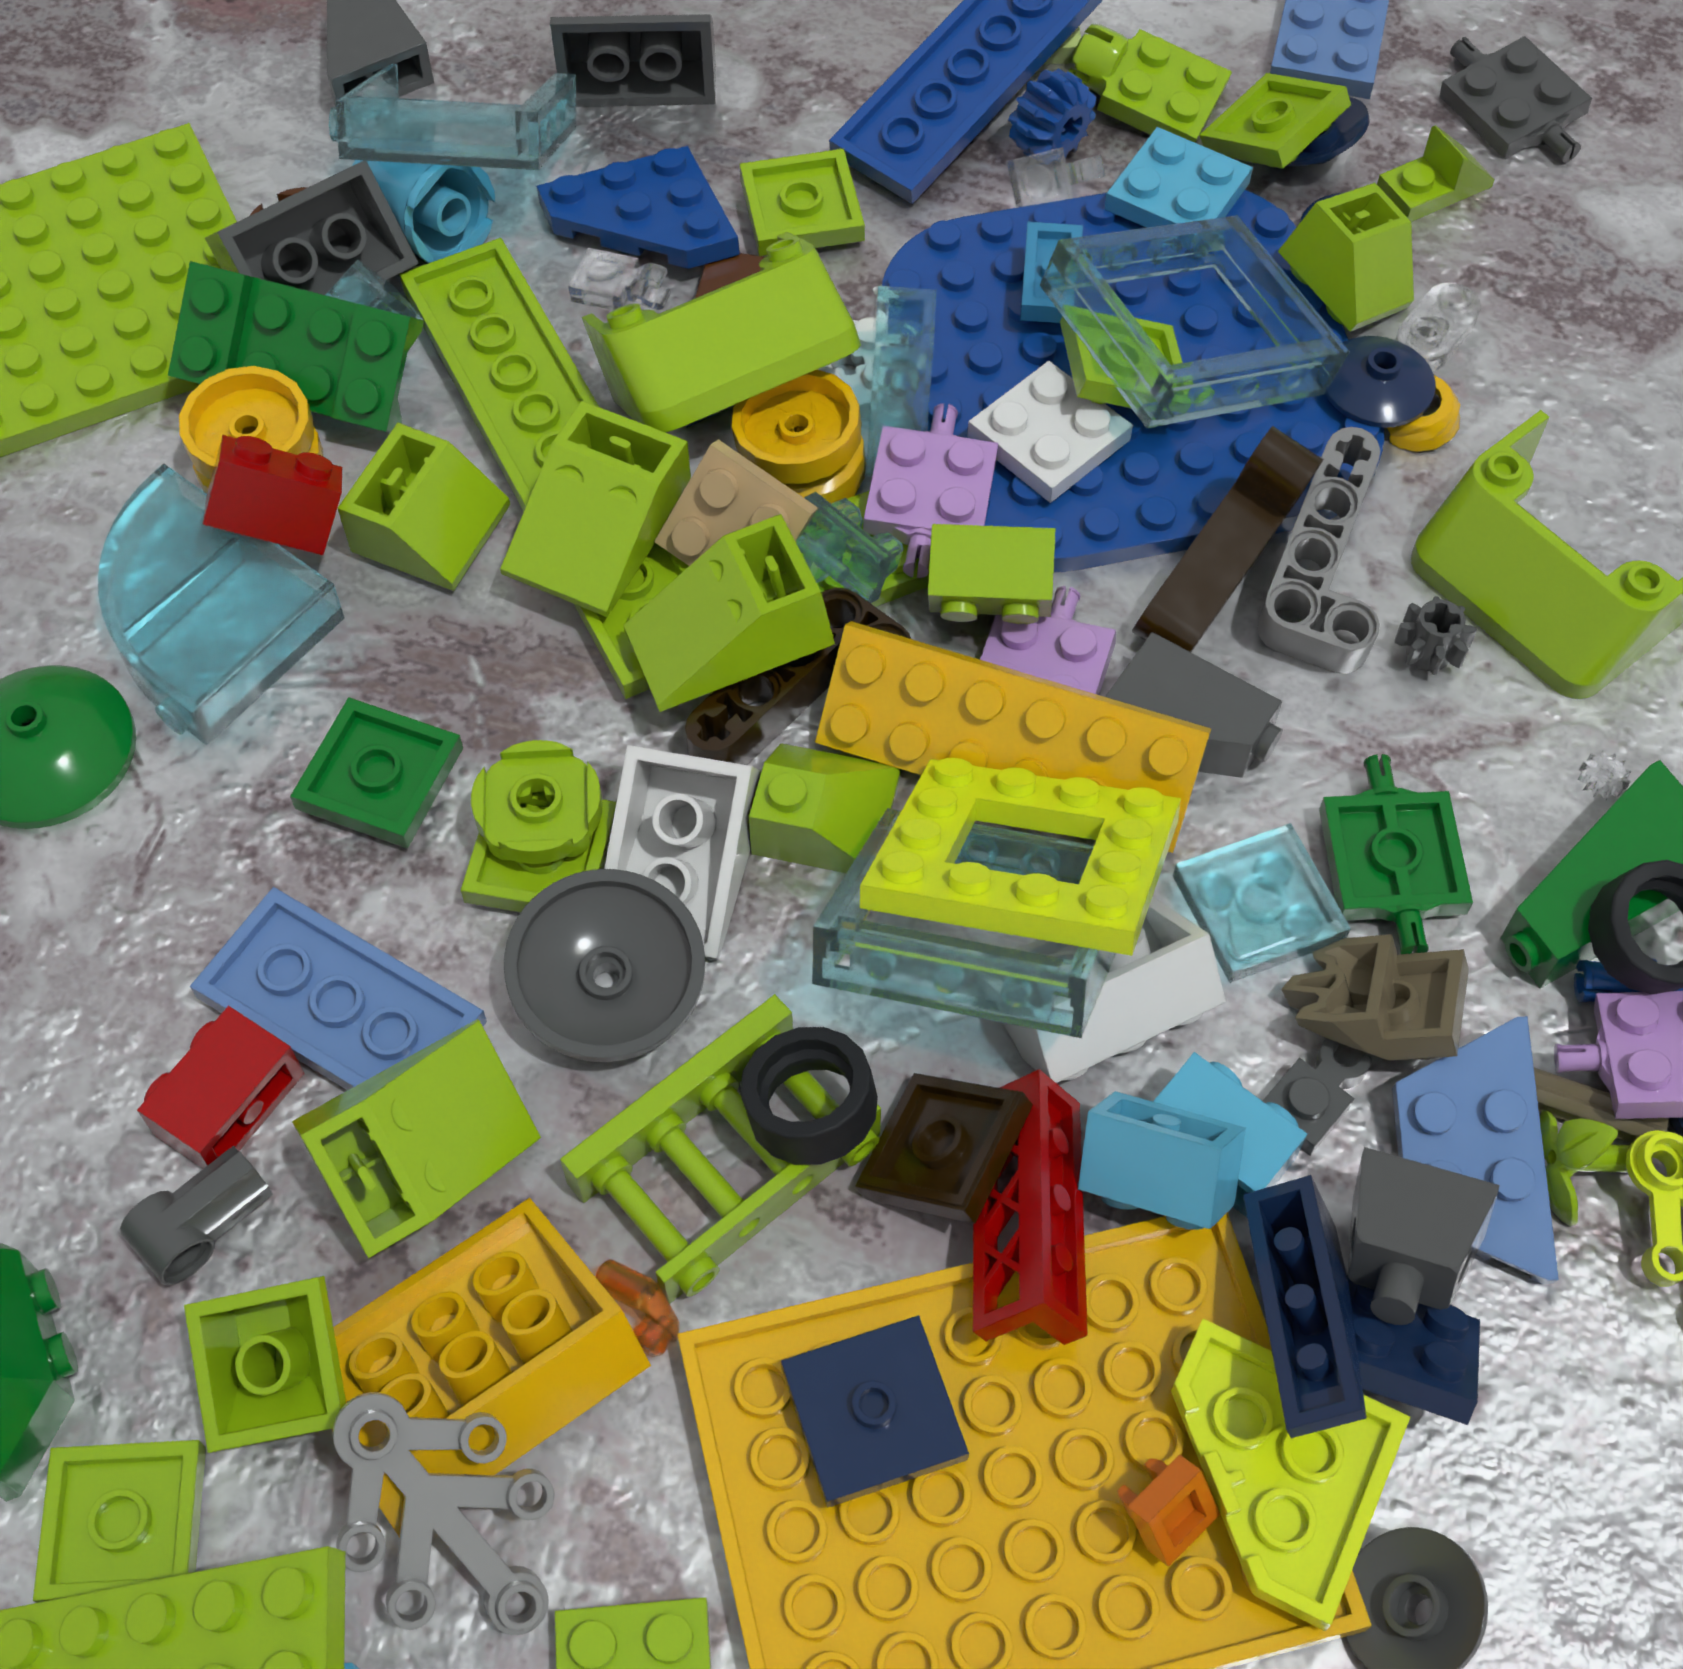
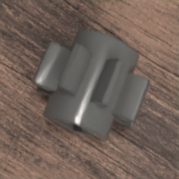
(1435, 635)

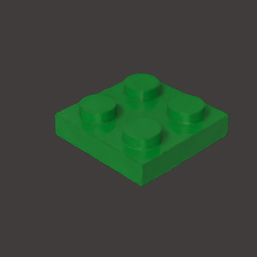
(377, 772)

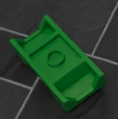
(335, 350)

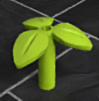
(1581, 1147)

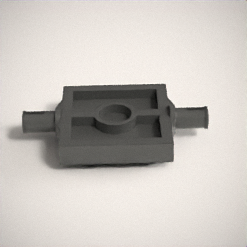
(1515, 98)

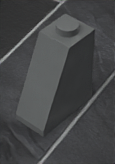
(367, 38)
(1196, 691)

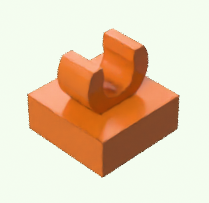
(1171, 1508)

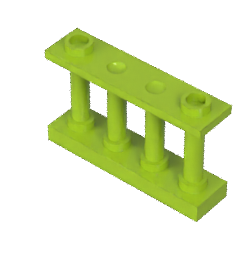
(658, 1124)

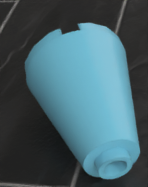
(437, 205)

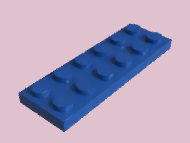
(953, 88)

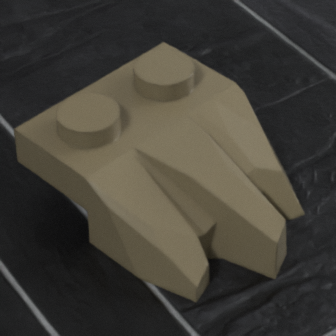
(1383, 999)

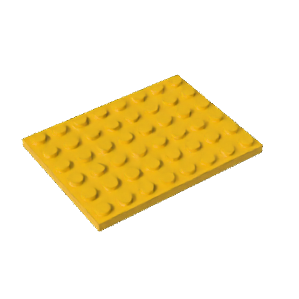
(1025, 1541)

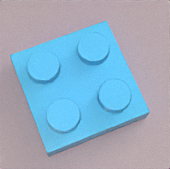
(1176, 183)

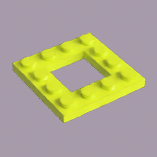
(1103, 912)

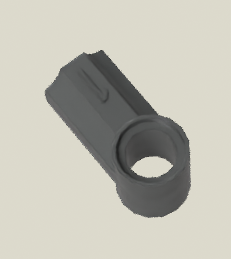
(179, 1228)

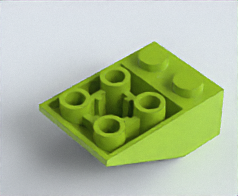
(597, 507)
(730, 616)
(417, 1136)

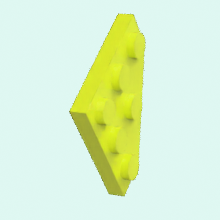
(1286, 1501)

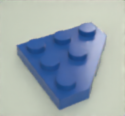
(643, 205)

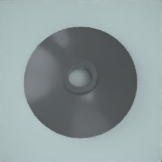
(1395, 1577)

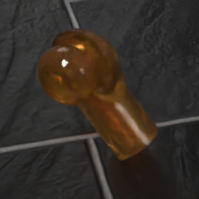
(647, 1300)

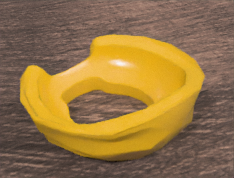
(1432, 430)

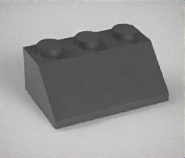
(637, 59)
(318, 235)

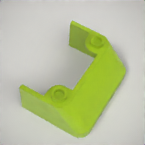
(726, 342)
(1535, 588)

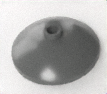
(598, 926)

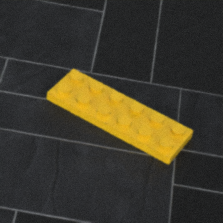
(924, 703)

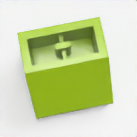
(1355, 256)
(421, 508)

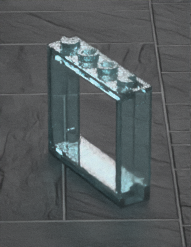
(1166, 394)
(958, 972)

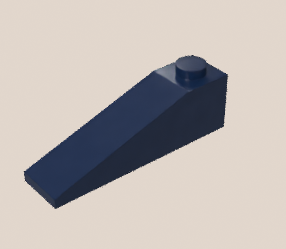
(1306, 1306)

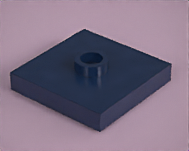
(874, 1411)

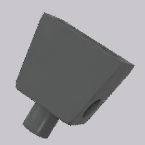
(1414, 1233)

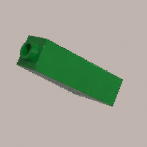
(1552, 923)

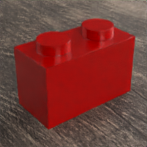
(273, 494)
(220, 1088)

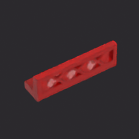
(1050, 1234)

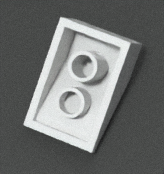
(686, 829)

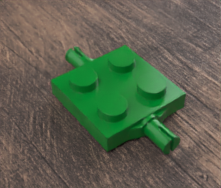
(1395, 855)

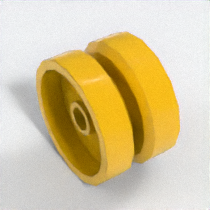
(245, 403)
(805, 435)

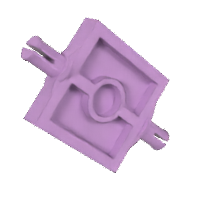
(927, 482)
(1054, 646)
(1635, 1053)

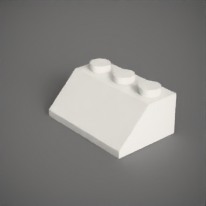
(1158, 987)

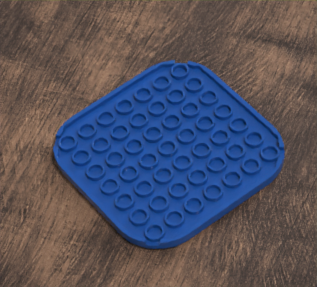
(1168, 477)

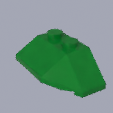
(32, 1370)

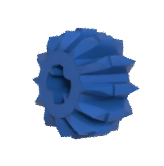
(1052, 113)

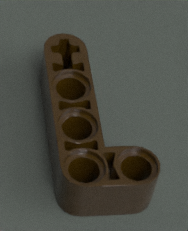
(1230, 541)
(737, 732)

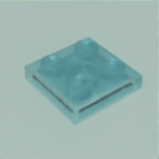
(1260, 902)

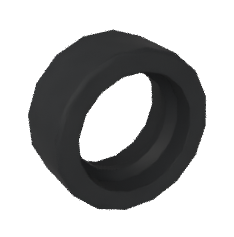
(1612, 934)
(793, 1054)

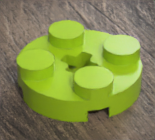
(542, 835)

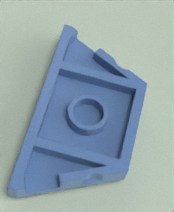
(1484, 1122)

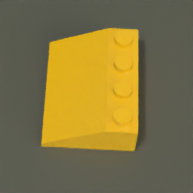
(493, 1329)

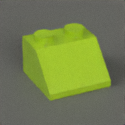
(991, 572)

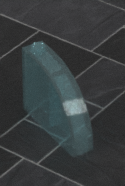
(203, 609)

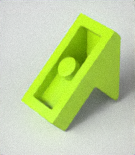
(1436, 179)

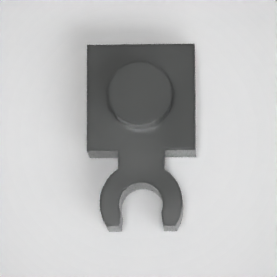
(1317, 1094)

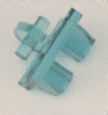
(841, 549)

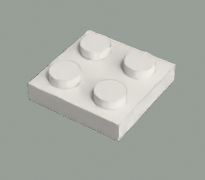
(1049, 432)

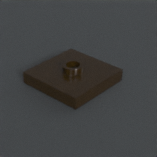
(944, 1147)

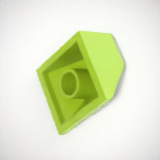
(818, 806)
(265, 1364)

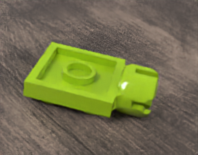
(1149, 81)

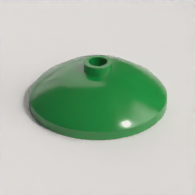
(69, 752)

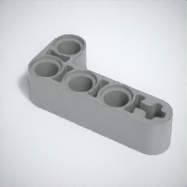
(1324, 543)

